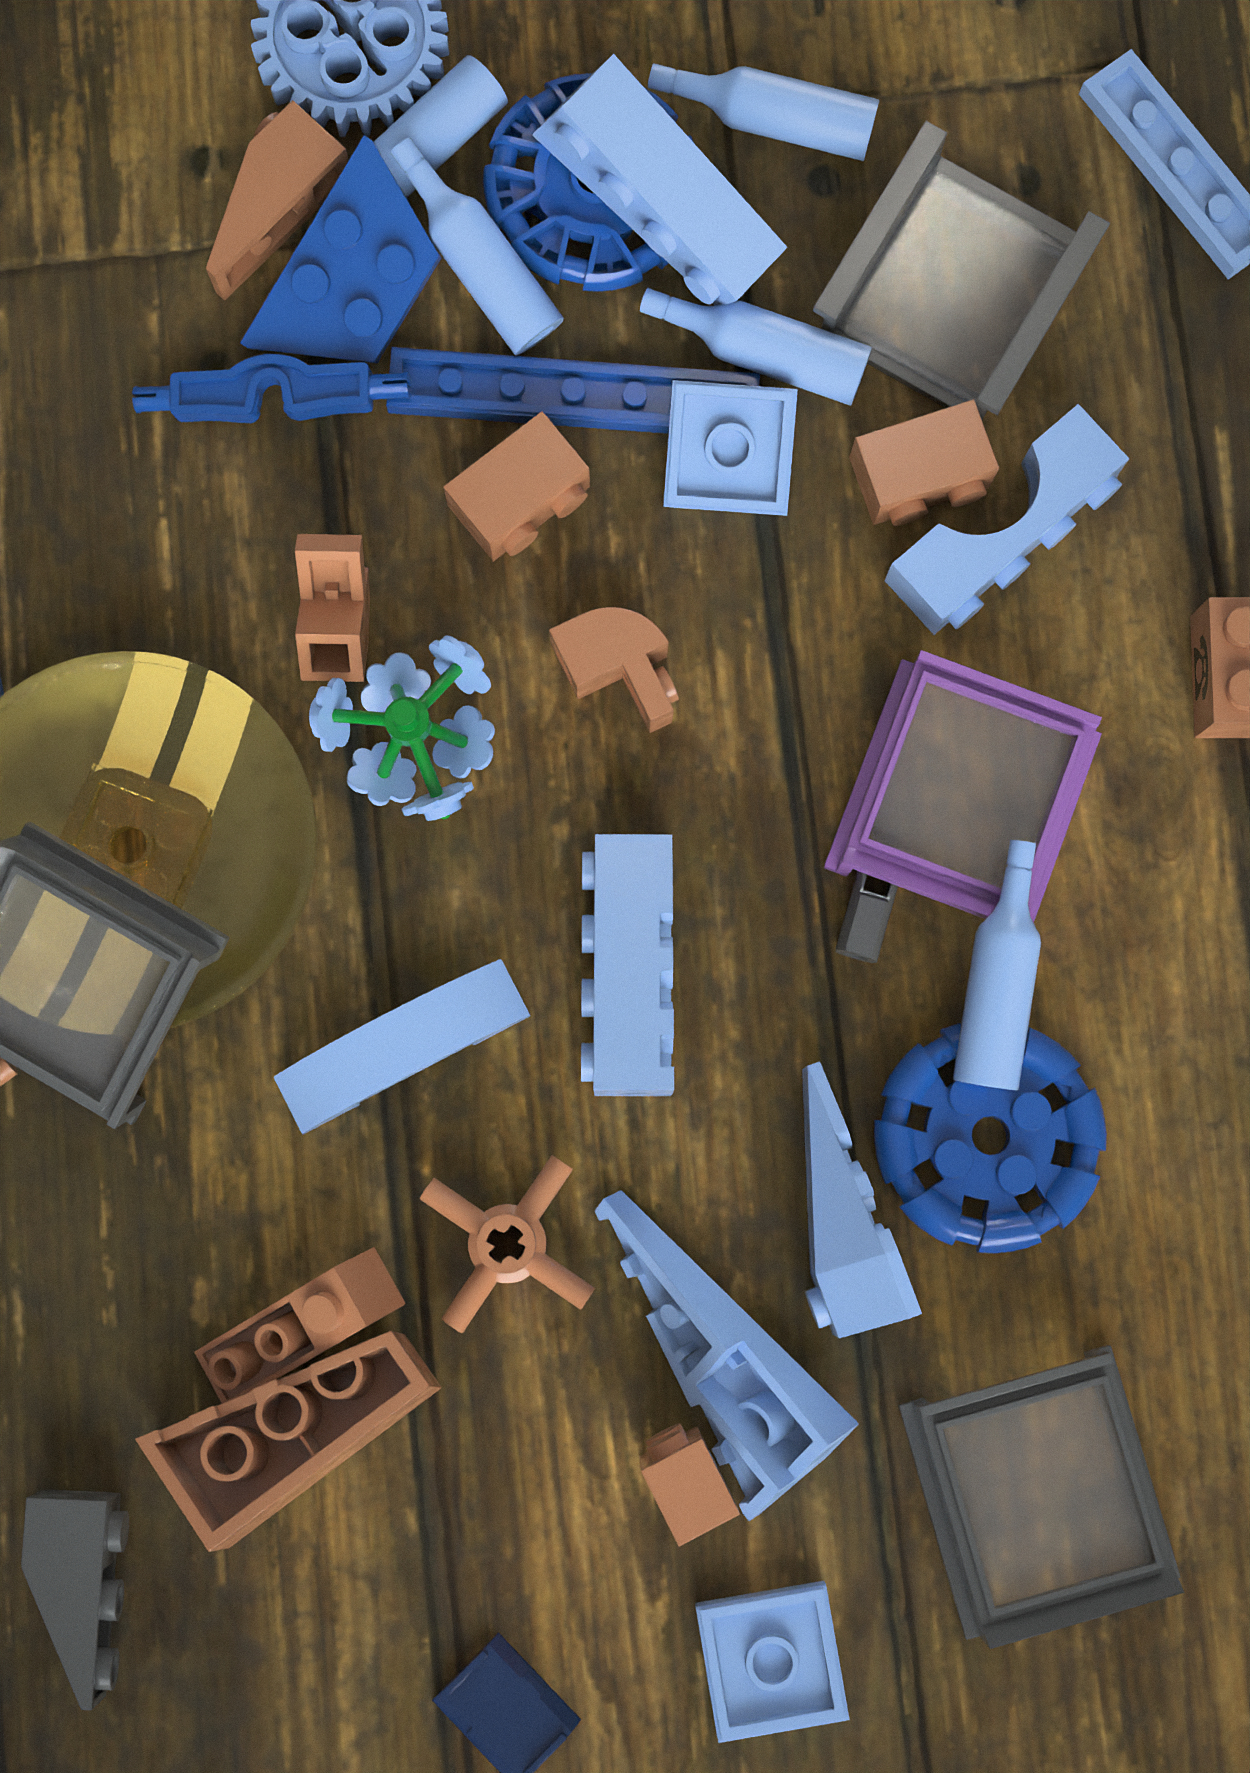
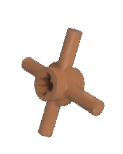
(512, 1269)

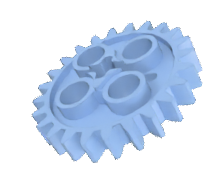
(307, 67)

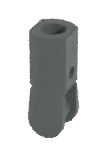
(865, 921)

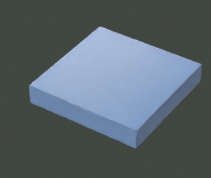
(730, 447)
(771, 1661)

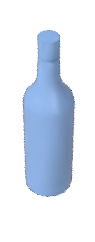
(778, 107)
(445, 117)
(481, 257)
(770, 344)
(1001, 982)

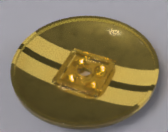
(192, 767)

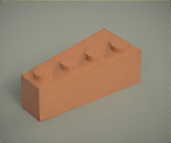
(272, 1444)

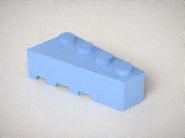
(660, 184)
(630, 965)

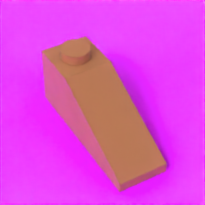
(277, 190)

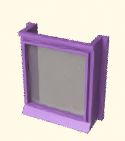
(956, 778)

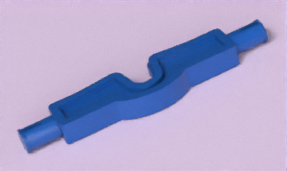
(239, 392)

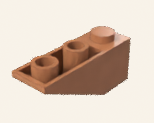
(300, 1326)

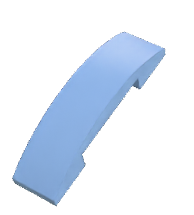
(400, 1044)

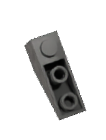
(71, 1573)

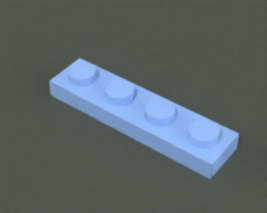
(1173, 159)

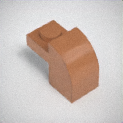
(332, 608)
(616, 646)

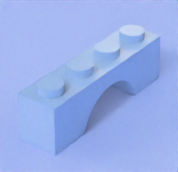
(951, 569)

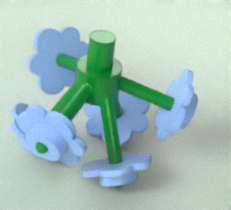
(400, 703)

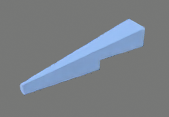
(758, 1400)

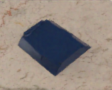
(507, 1709)

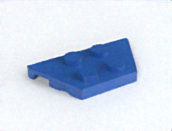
(350, 271)

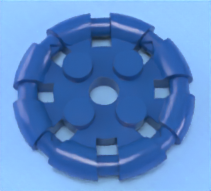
(563, 203)
(996, 1177)

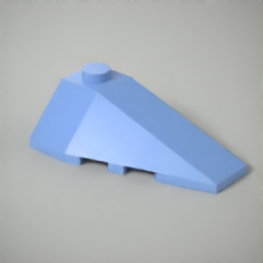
(850, 1257)

